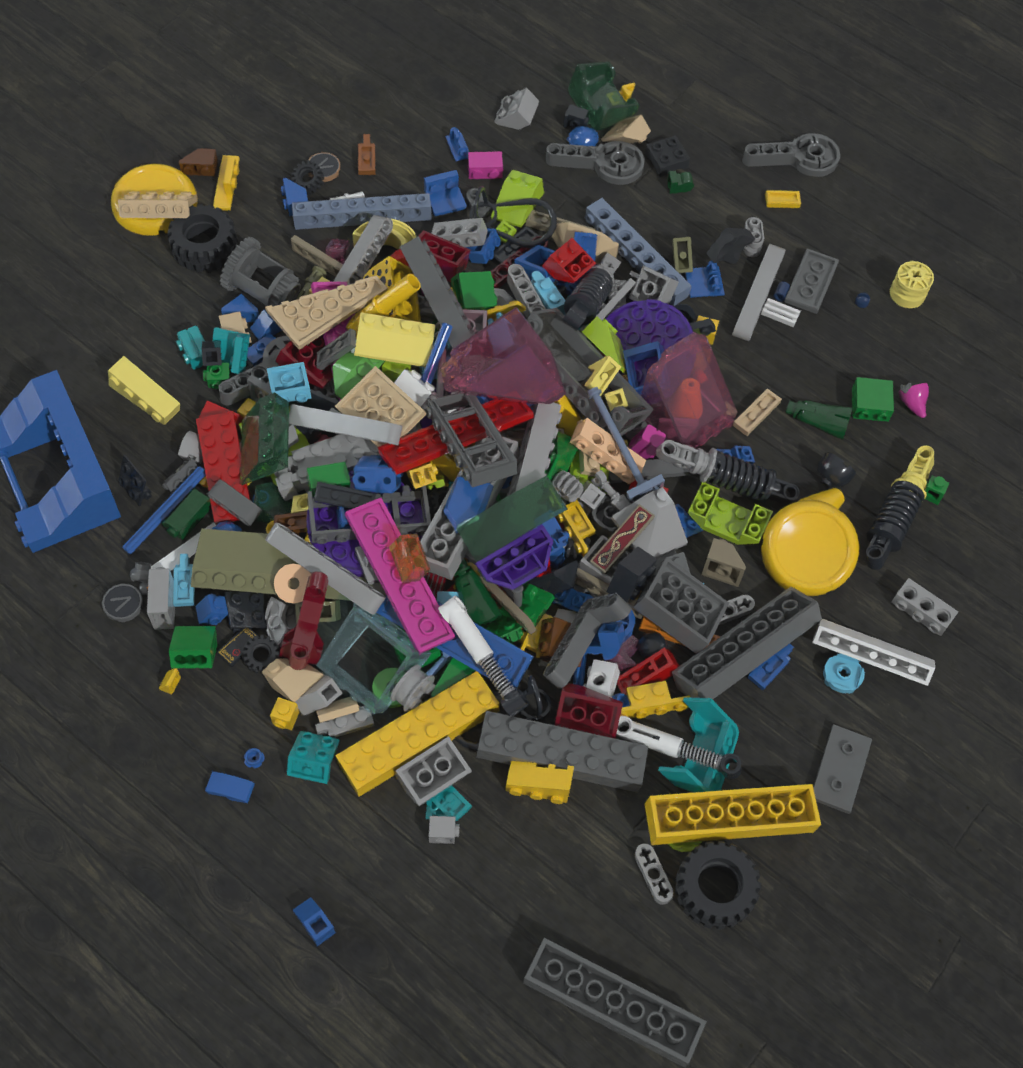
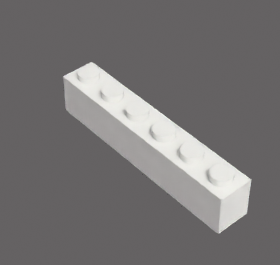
(874, 651)

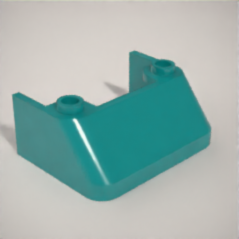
(713, 732)

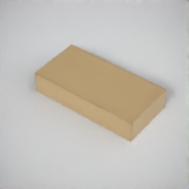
(337, 709)

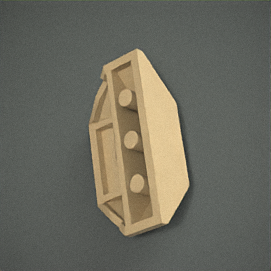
(566, 231)

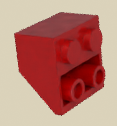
(568, 262)

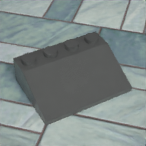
(681, 605)

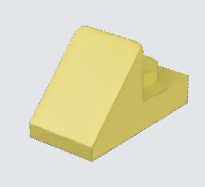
(603, 373)

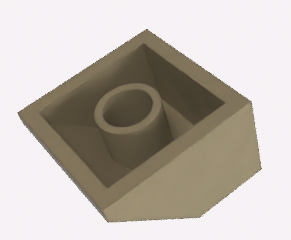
(724, 563)

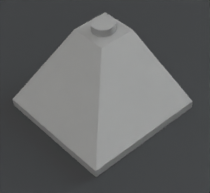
(665, 530)

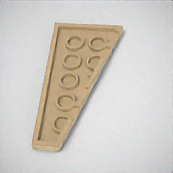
(321, 311)

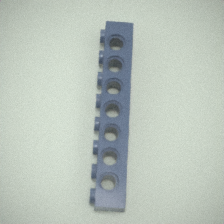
(360, 210)
(633, 246)

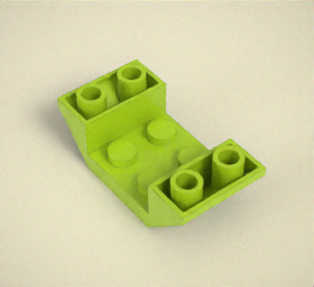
(728, 519)

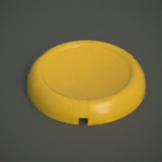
(145, 179)
(810, 547)

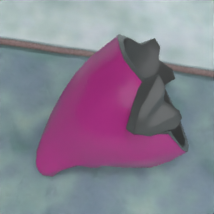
(915, 397)

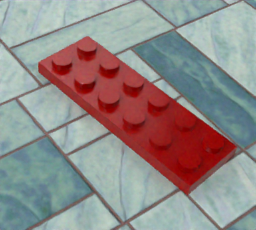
(221, 457)

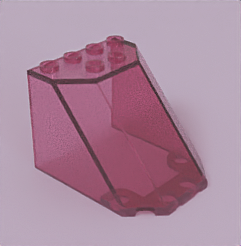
(504, 364)
(688, 393)

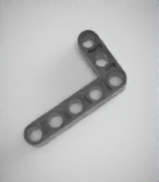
(581, 633)

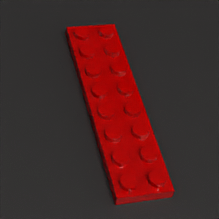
(427, 445)

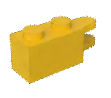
(422, 474)

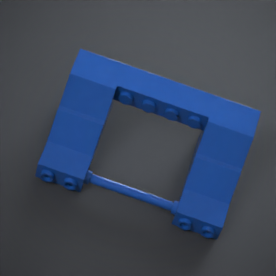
(82, 495)

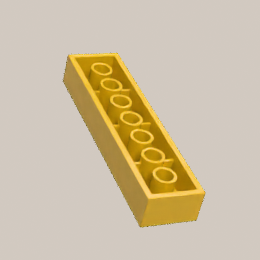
(402, 740)
(732, 814)

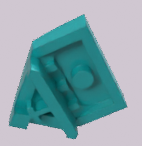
(448, 804)

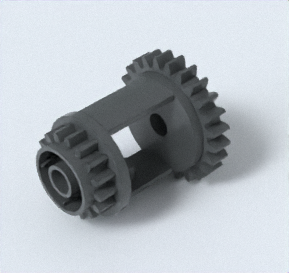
(242, 265)

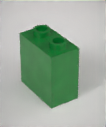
(474, 290)
(872, 399)
(193, 647)

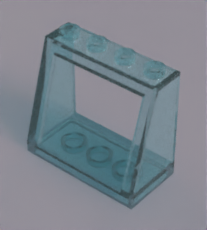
(347, 635)

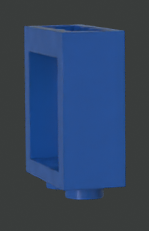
(533, 258)
(640, 353)

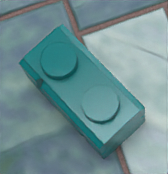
(191, 343)

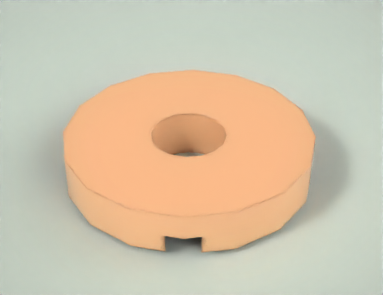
(282, 579)

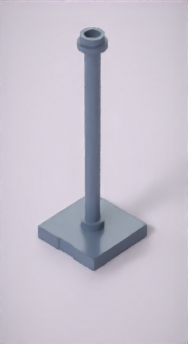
(643, 486)

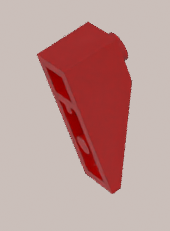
(651, 670)

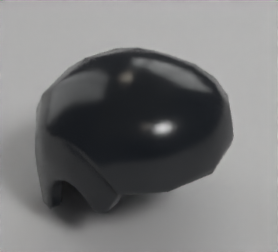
(650, 644)

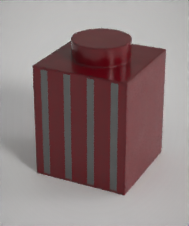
(436, 583)

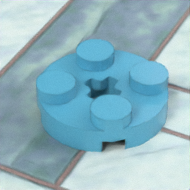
(839, 683)

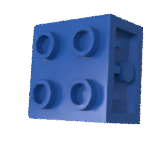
(444, 193)

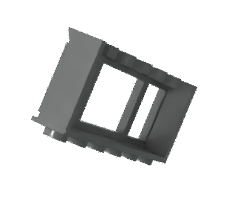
(479, 475)
(344, 535)

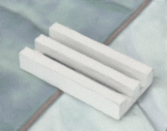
(781, 311)

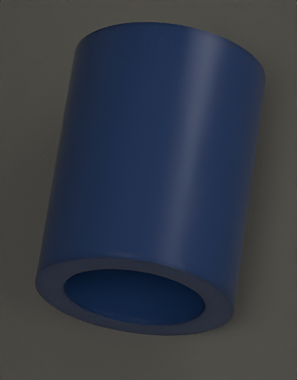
(781, 291)

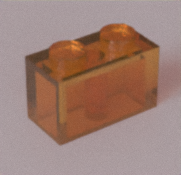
(409, 558)

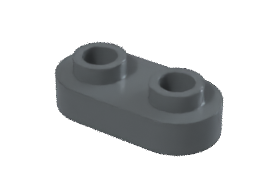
(470, 197)

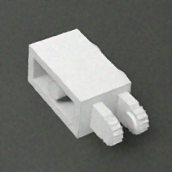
(415, 388)

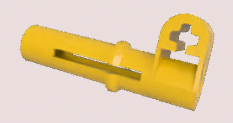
(385, 302)

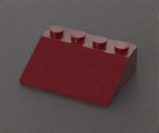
(308, 354)

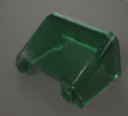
(594, 91)

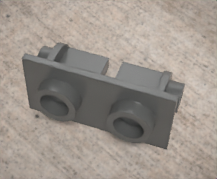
(180, 476)

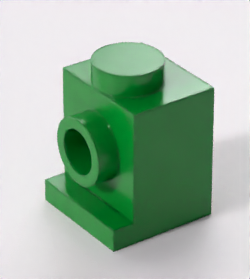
(937, 485)

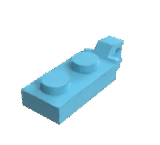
(183, 592)

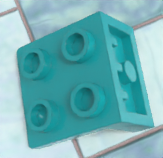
(233, 348)
(312, 757)

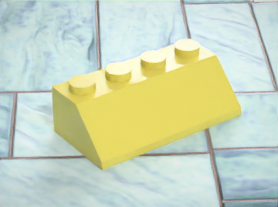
(394, 339)

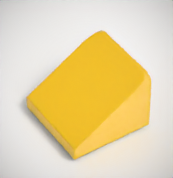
(170, 681)

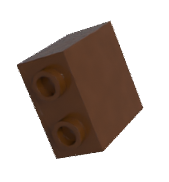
(550, 636)

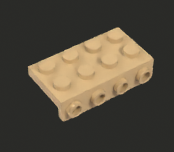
(156, 205)

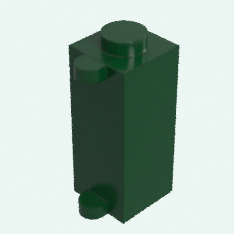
(187, 515)

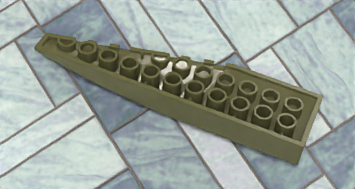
(244, 563)

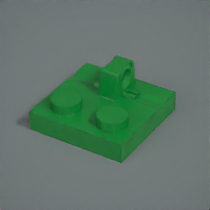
(534, 603)

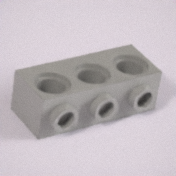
(462, 232)
(934, 607)

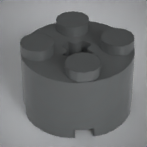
(602, 519)

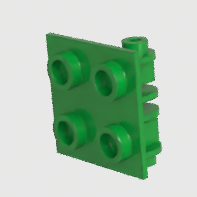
(505, 628)

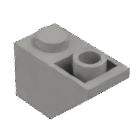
(318, 696)

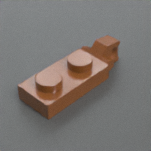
(366, 156)

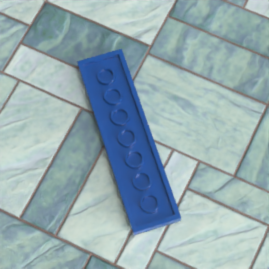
(508, 656)

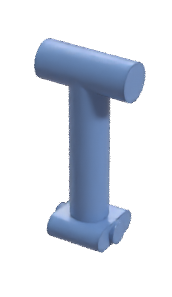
(439, 664)

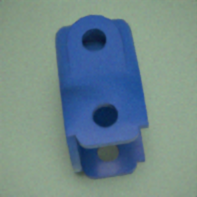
(375, 476)

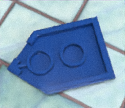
(466, 501)

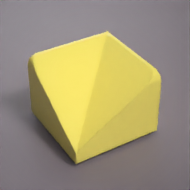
(616, 398)

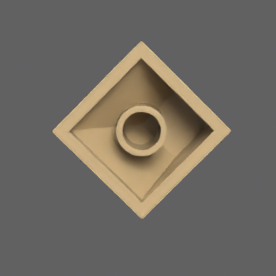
(628, 130)
(291, 682)

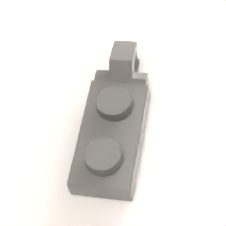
(346, 724)

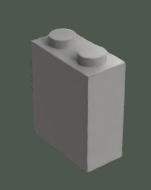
(160, 598)

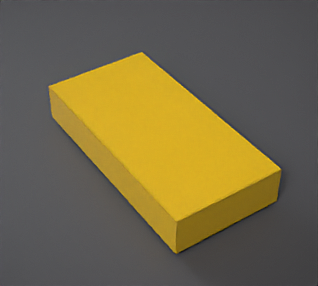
(783, 199)

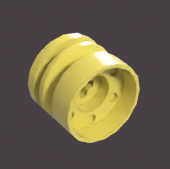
(911, 284)

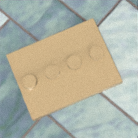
(383, 401)

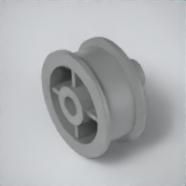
(412, 688)

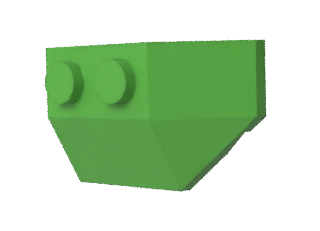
(350, 371)

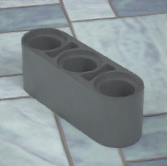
(234, 502)

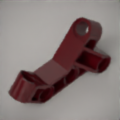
(303, 642)

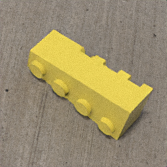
(142, 391)

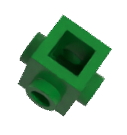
(217, 374)

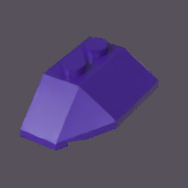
(518, 560)

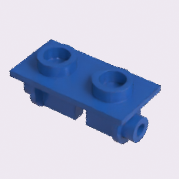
(457, 144)

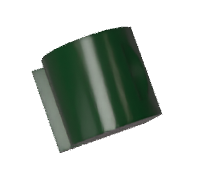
(679, 182)

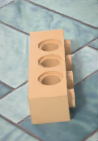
(603, 449)

